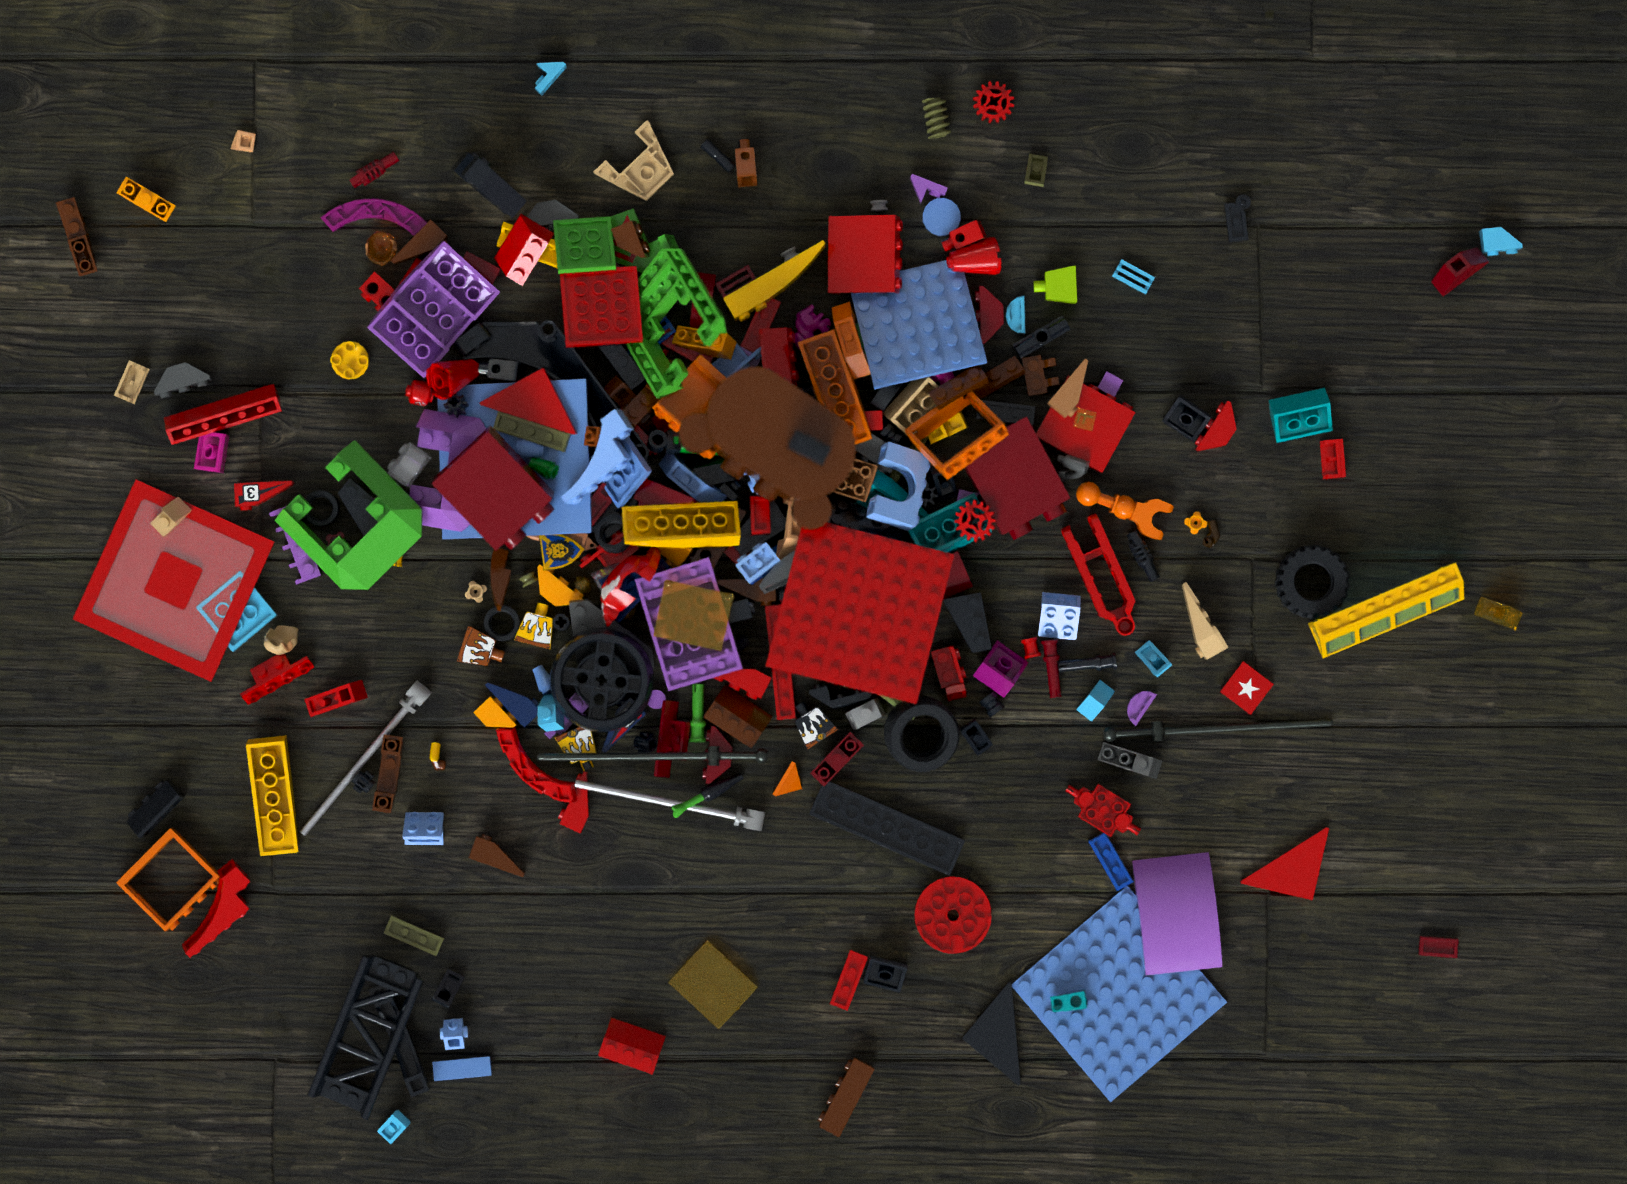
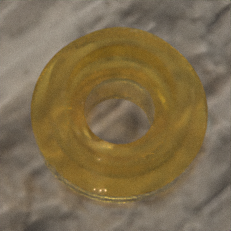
(582, 584)

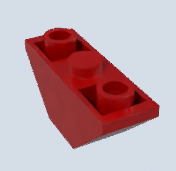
(1219, 430)

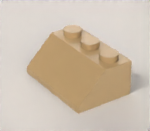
(911, 404)

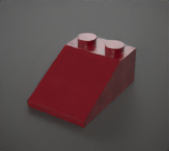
(655, 494)

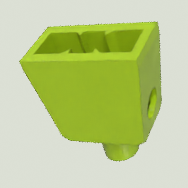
(1059, 285)

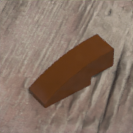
(499, 576)

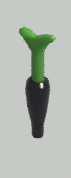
(707, 793)

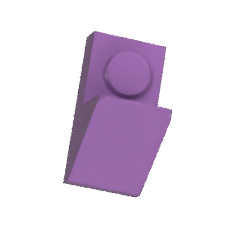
(921, 185)

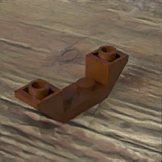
(388, 773)

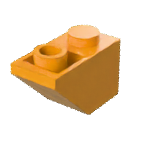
(493, 715)

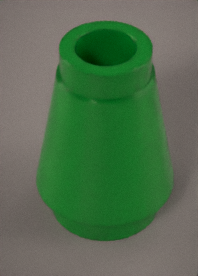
(545, 468)

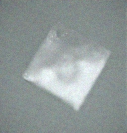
(408, 464)

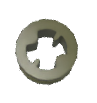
(528, 579)

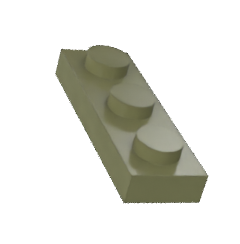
(414, 935)

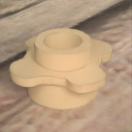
(472, 587)

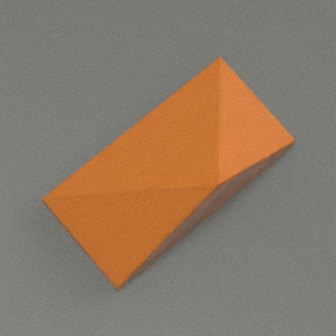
(789, 782)

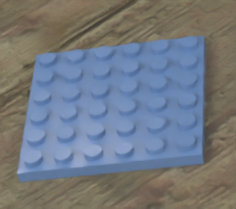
(921, 329)

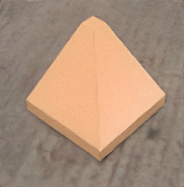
(243, 141)

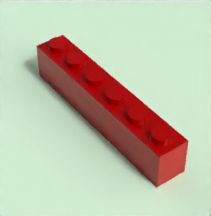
(222, 414)

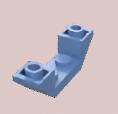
(690, 482)

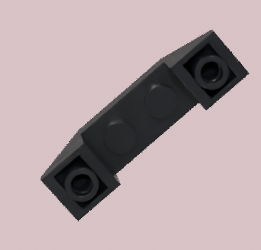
(825, 695)

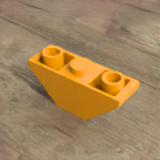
(146, 199)
(556, 589)

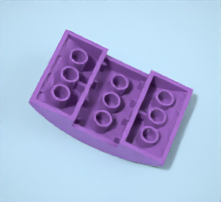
(432, 308)
(1177, 913)

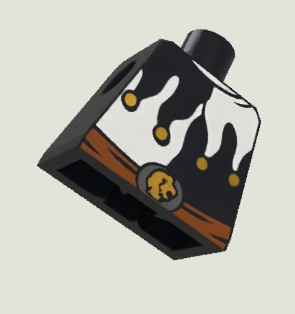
(813, 725)

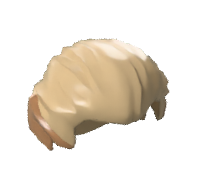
(281, 639)

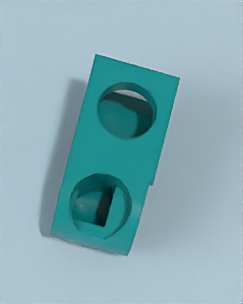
(1069, 1001)

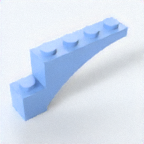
(607, 459)

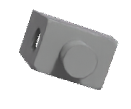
(865, 713)

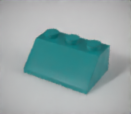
(1301, 415)

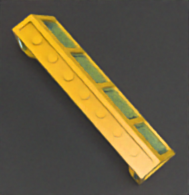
(1388, 610)

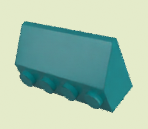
(939, 530)

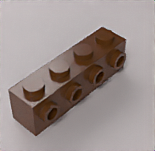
(846, 1097)

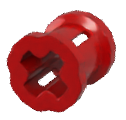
(1031, 647)

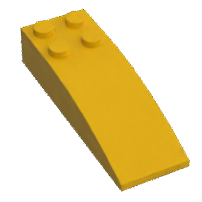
(768, 286)
(682, 525)
(272, 795)

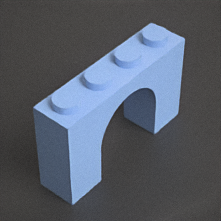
(913, 467)

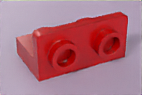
(947, 666)

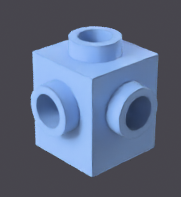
(454, 1033)

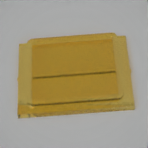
(713, 984)

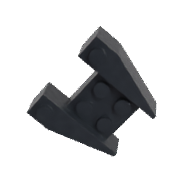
(482, 178)

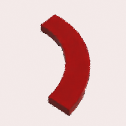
(529, 772)

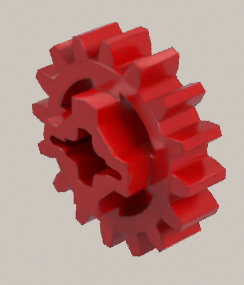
(986, 91)
(971, 511)

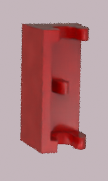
(1332, 459)

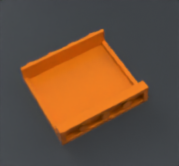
(693, 398)

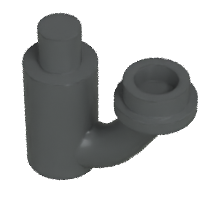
(1071, 462)

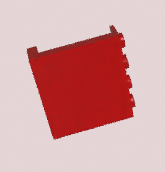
(864, 254)
(1092, 446)

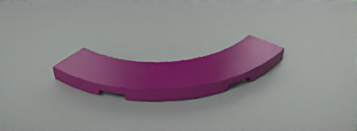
(377, 209)

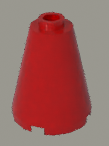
(976, 258)
(451, 376)

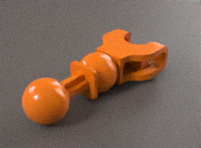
(1126, 508)

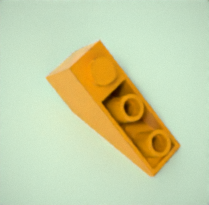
(688, 338)

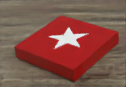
(1246, 688)

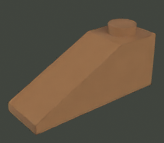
(1068, 395)

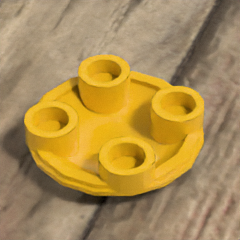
(349, 360)

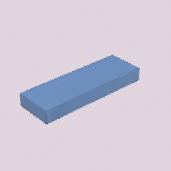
(462, 1068)

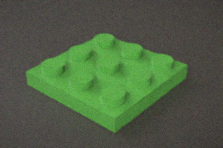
(584, 245)

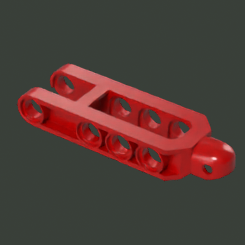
(1121, 616)

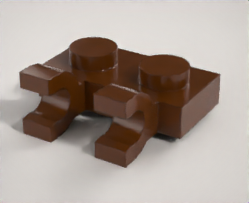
(1035, 376)

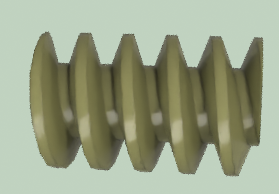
(936, 117)

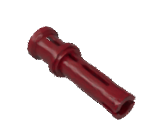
(1051, 658)

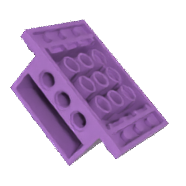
(684, 662)

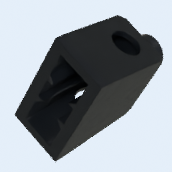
(509, 370)

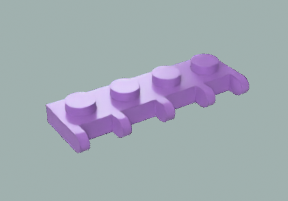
(307, 567)

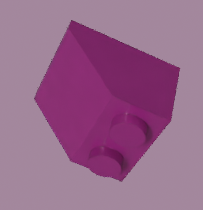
(1000, 669)

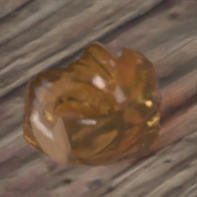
(380, 247)

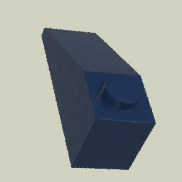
(518, 705)

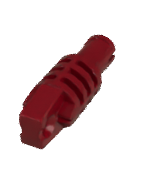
(373, 170)

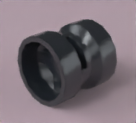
(890, 434)
(991, 704)

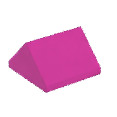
(212, 452)

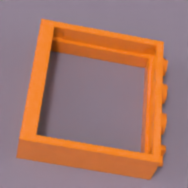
(936, 418)
(124, 881)

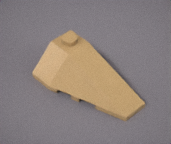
(1206, 636)

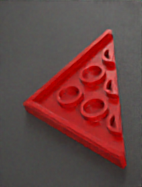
(533, 400)
(1293, 871)

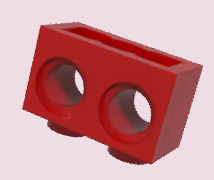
(384, 290)

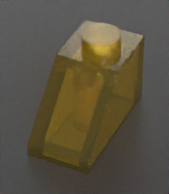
(1498, 613)

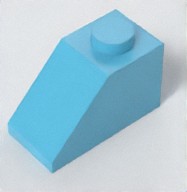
(549, 715)

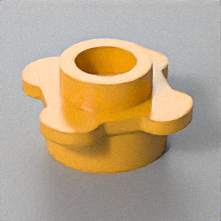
(1200, 522)

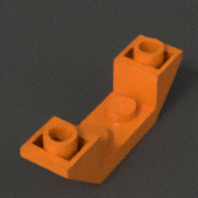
(850, 341)

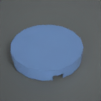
(941, 216)

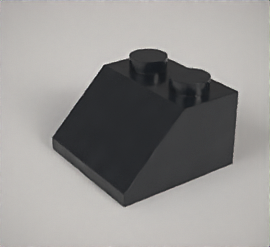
(710, 469)

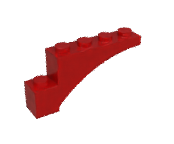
(226, 908)

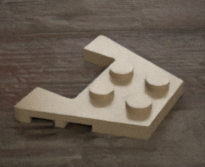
(645, 173)

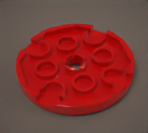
(948, 895)

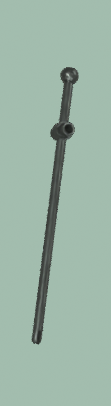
(1158, 731)
(713, 756)

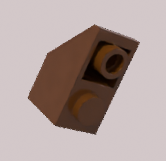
(629, 238)

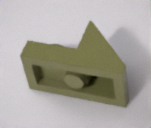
(1036, 170)

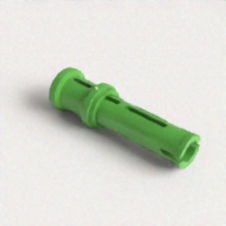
(697, 723)

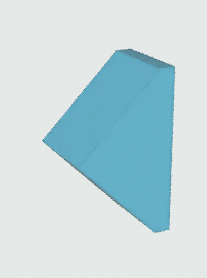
(1095, 700)

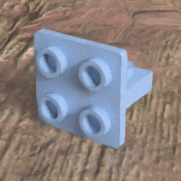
(423, 828)

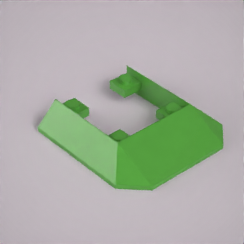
(660, 285)
(393, 535)

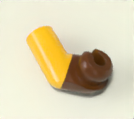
(434, 757)

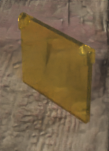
(693, 615)

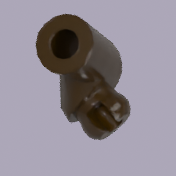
(1213, 535)

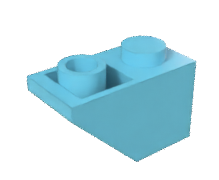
(1498, 240)

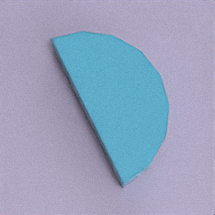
(1016, 315)

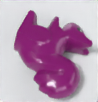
(808, 322)

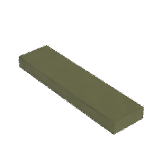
(531, 431)

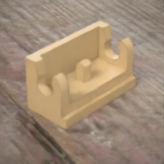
(131, 382)

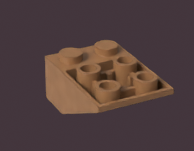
(859, 481)

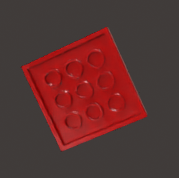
(601, 307)

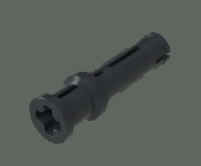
(1098, 662)

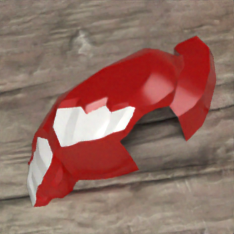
(615, 600)

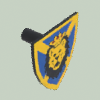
(558, 551)

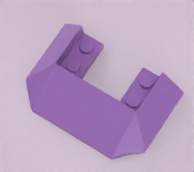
(451, 435)

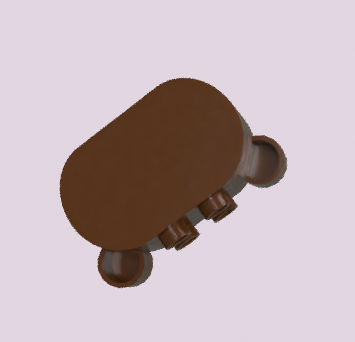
(751, 427)

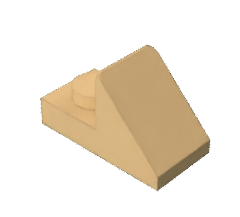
(170, 516)

